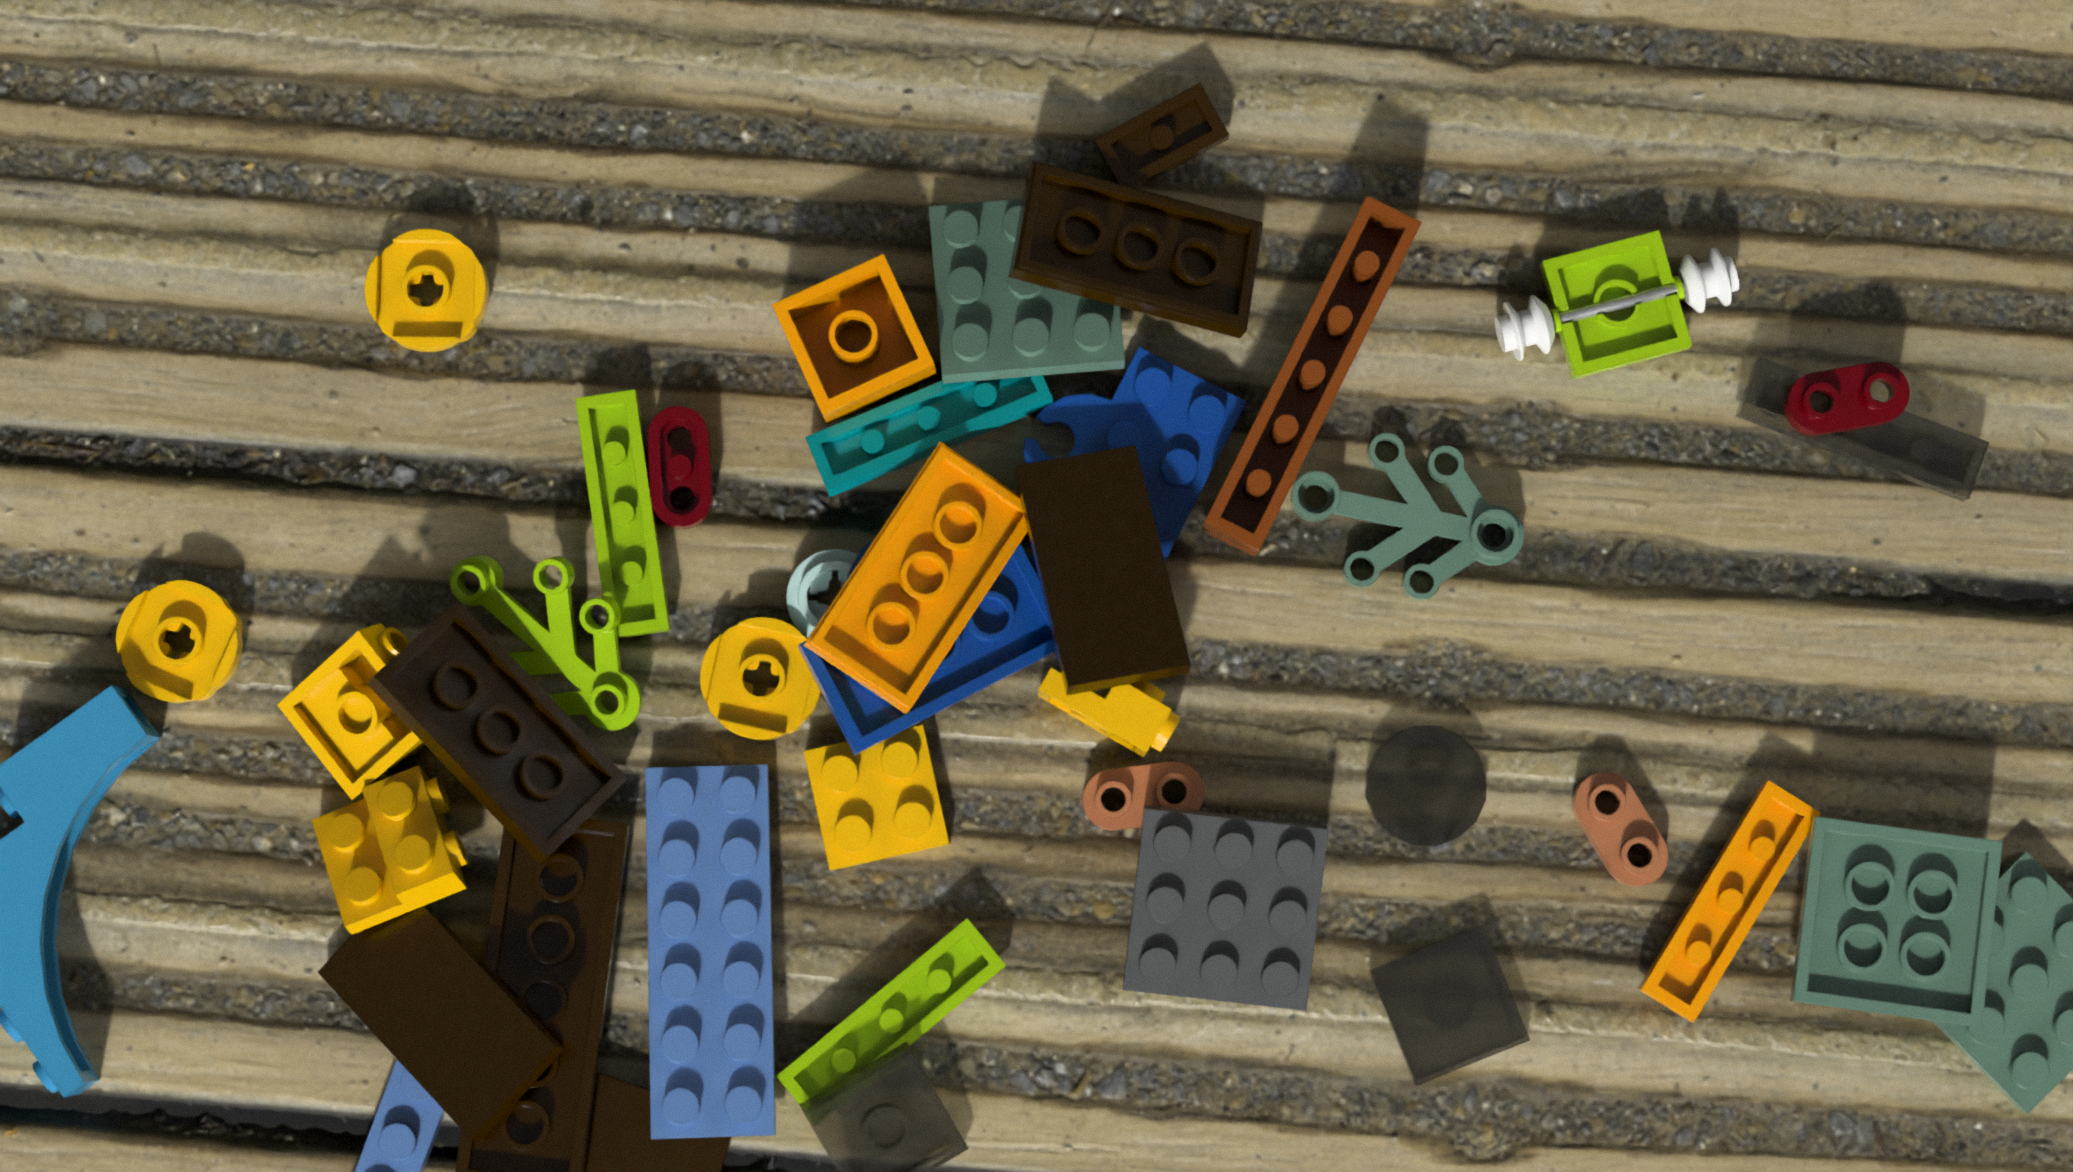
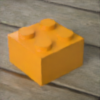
(855, 339)

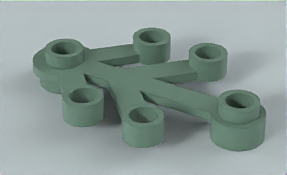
(1418, 518)

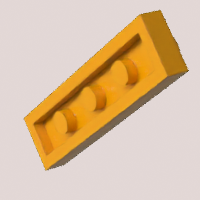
(1728, 901)

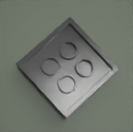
(1225, 907)

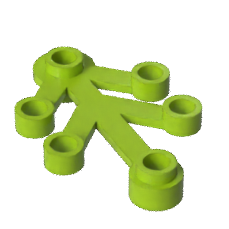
(556, 646)

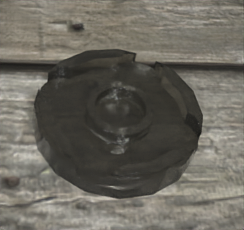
(1425, 785)

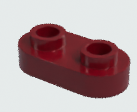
(1848, 398)
(680, 469)

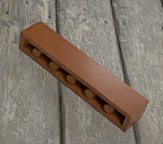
(1311, 376)

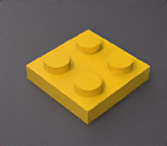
(877, 800)

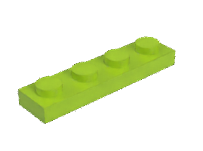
(623, 511)
(897, 1011)

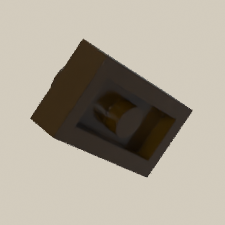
(1162, 138)

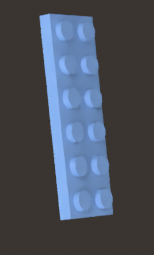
(710, 952)

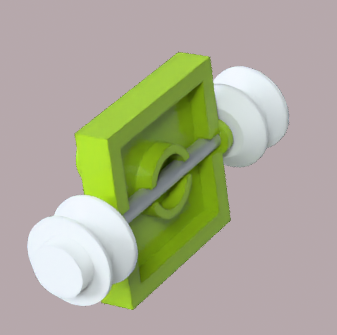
(1616, 304)

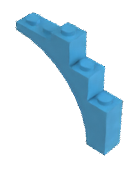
(55, 791)

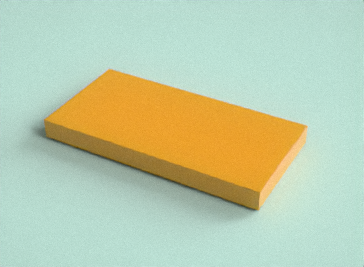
(921, 578)

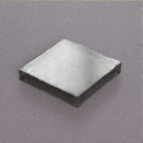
(1449, 1005)
(885, 1118)

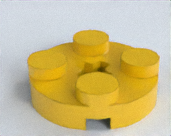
(403, 265)
(165, 609)
(732, 699)

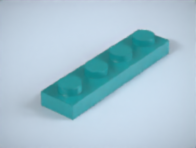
(916, 423)

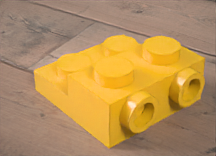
(1128, 714)
(346, 719)
(391, 850)

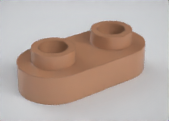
(1140, 787)
(1618, 831)

